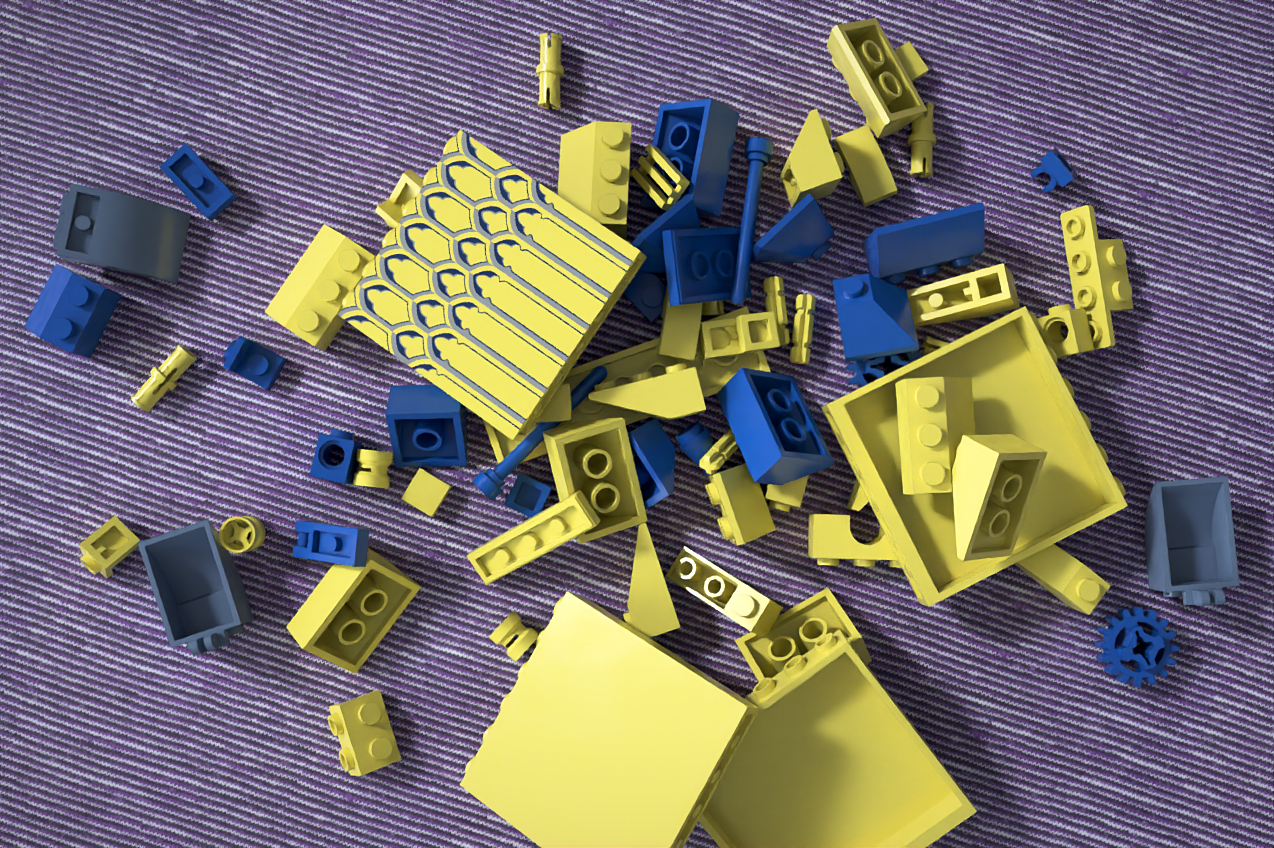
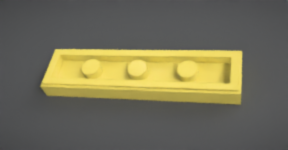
(534, 537)

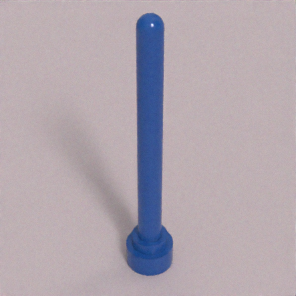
(758, 153)
(492, 480)

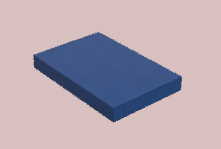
(701, 264)

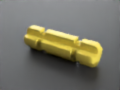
(776, 302)
(802, 329)
(719, 453)

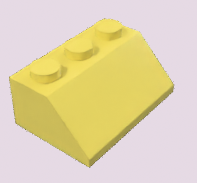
(875, 76)
(597, 172)
(317, 286)
(931, 426)
(600, 463)
(352, 611)
(796, 634)

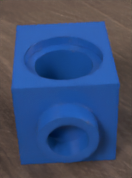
(322, 465)

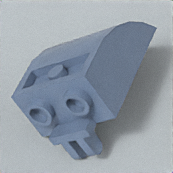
(121, 233)
(1191, 540)
(196, 587)

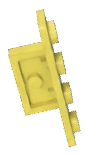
(1096, 273)

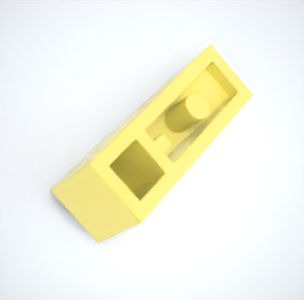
(964, 297)
(1065, 578)
(649, 598)

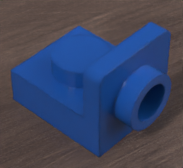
(253, 362)

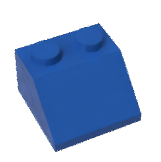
(72, 311)
(426, 427)

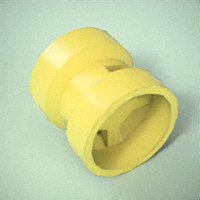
(373, 468)
(234, 535)
(507, 630)

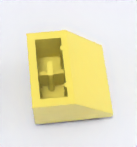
(812, 163)
(741, 505)

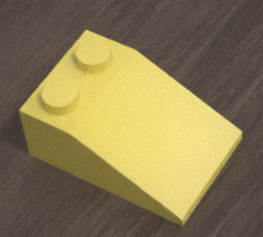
(992, 492)

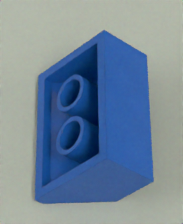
(700, 144)
(926, 244)
(773, 427)

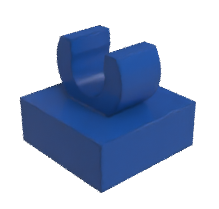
(1057, 168)

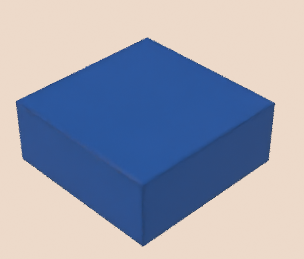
(528, 496)

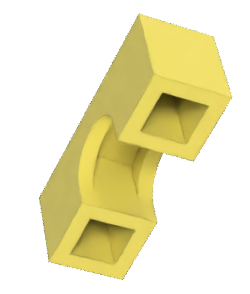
(832, 540)

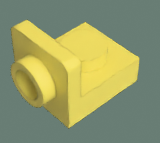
(107, 547)

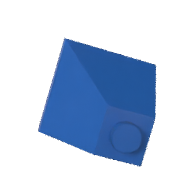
(796, 236)
(649, 241)
(873, 317)
(653, 461)

